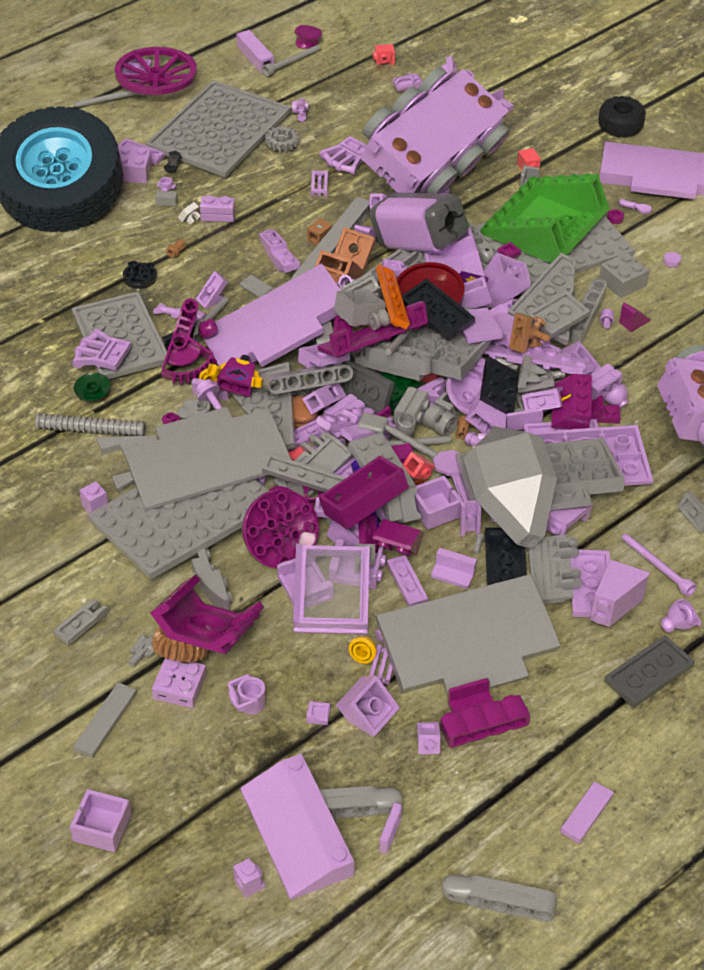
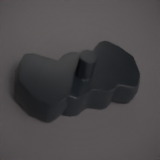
(173, 162)

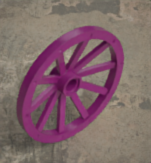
(155, 76)

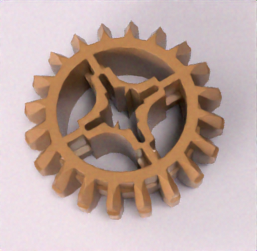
(175, 649)

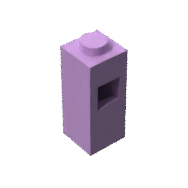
(324, 397)

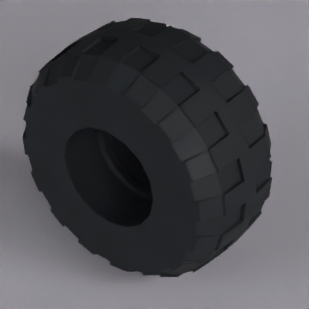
(622, 116)

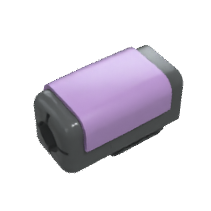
(419, 221)

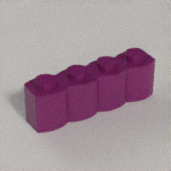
(484, 721)

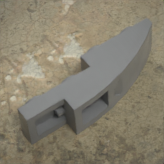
(211, 582)

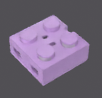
(179, 682)

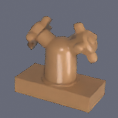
(524, 331)

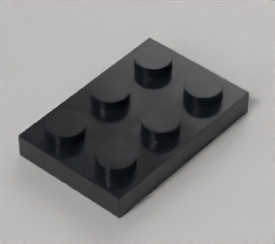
(499, 386)

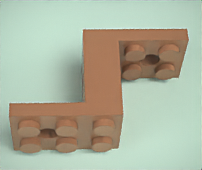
(343, 260)

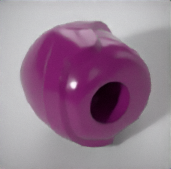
(208, 328)

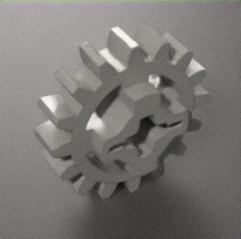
(282, 138)

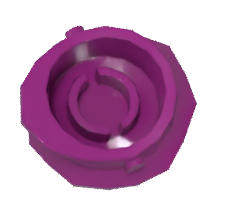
(307, 36)

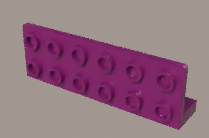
(343, 342)

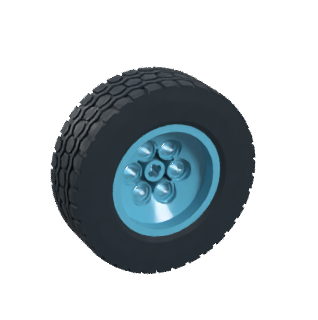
(58, 169)

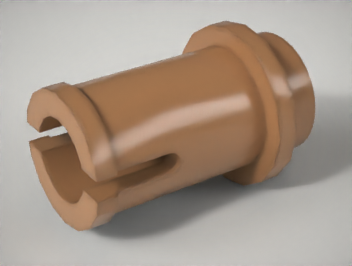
(173, 250)
(463, 427)

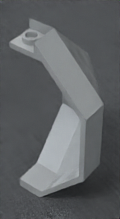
(513, 482)

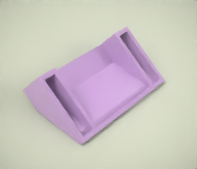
(465, 256)
(297, 828)

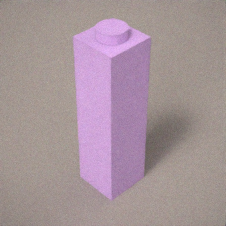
(254, 49)

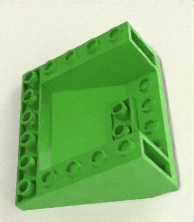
(549, 214)

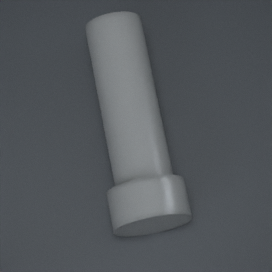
(479, 538)

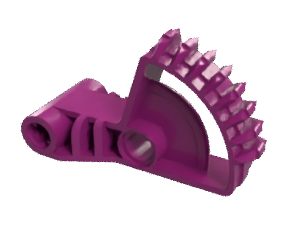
(189, 350)

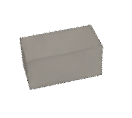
(166, 198)

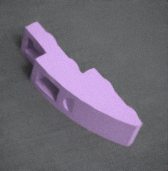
(277, 251)
(348, 418)

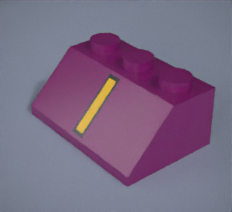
(576, 403)

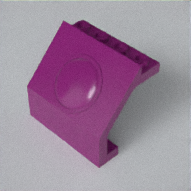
(193, 622)

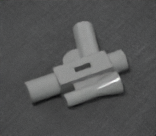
(142, 648)

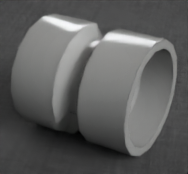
(441, 421)

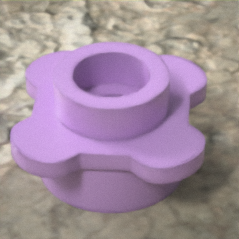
(166, 184)

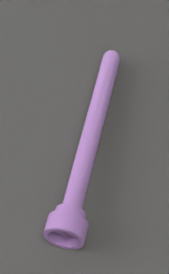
(686, 586)

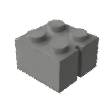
(624, 275)
(357, 310)

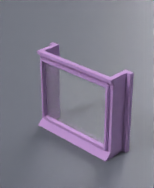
(331, 589)

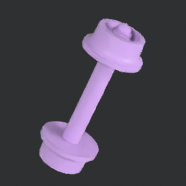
(208, 390)

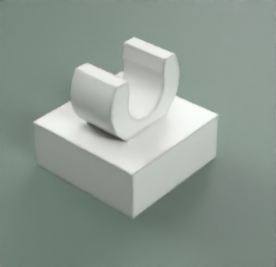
(189, 212)

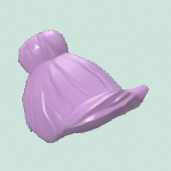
(680, 616)

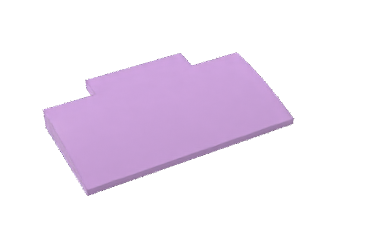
(653, 170)
(277, 319)
(622, 441)

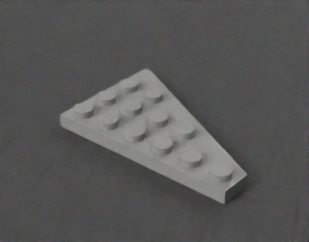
(551, 283)
(278, 404)

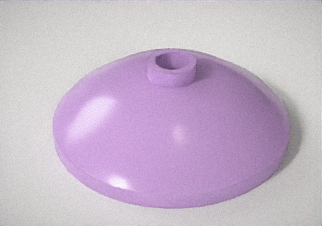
(464, 391)

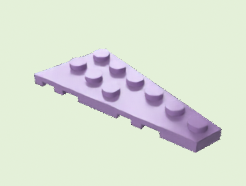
(541, 355)

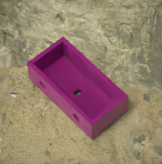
(363, 495)

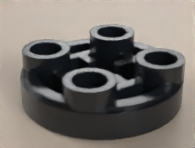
(139, 274)

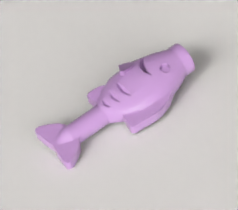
(174, 312)

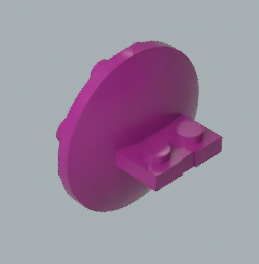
(276, 524)

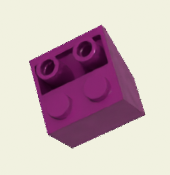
(398, 536)

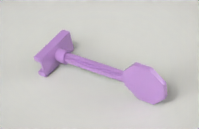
(470, 511)

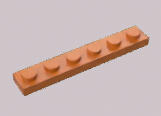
(392, 297)

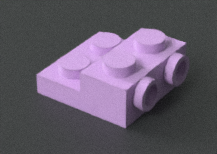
(312, 357)

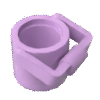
(250, 694)

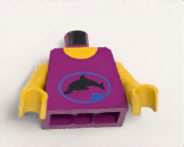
(237, 375)

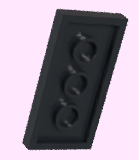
(442, 311)
(503, 557)

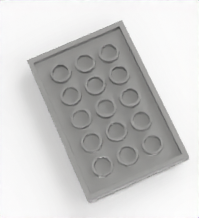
(128, 320)

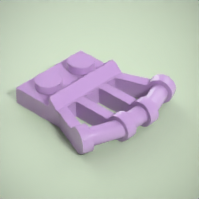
(351, 149)
(110, 355)

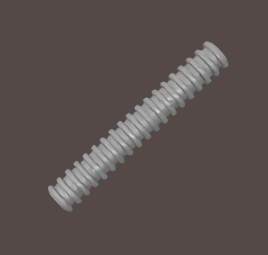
(91, 425)

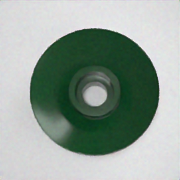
(92, 386)

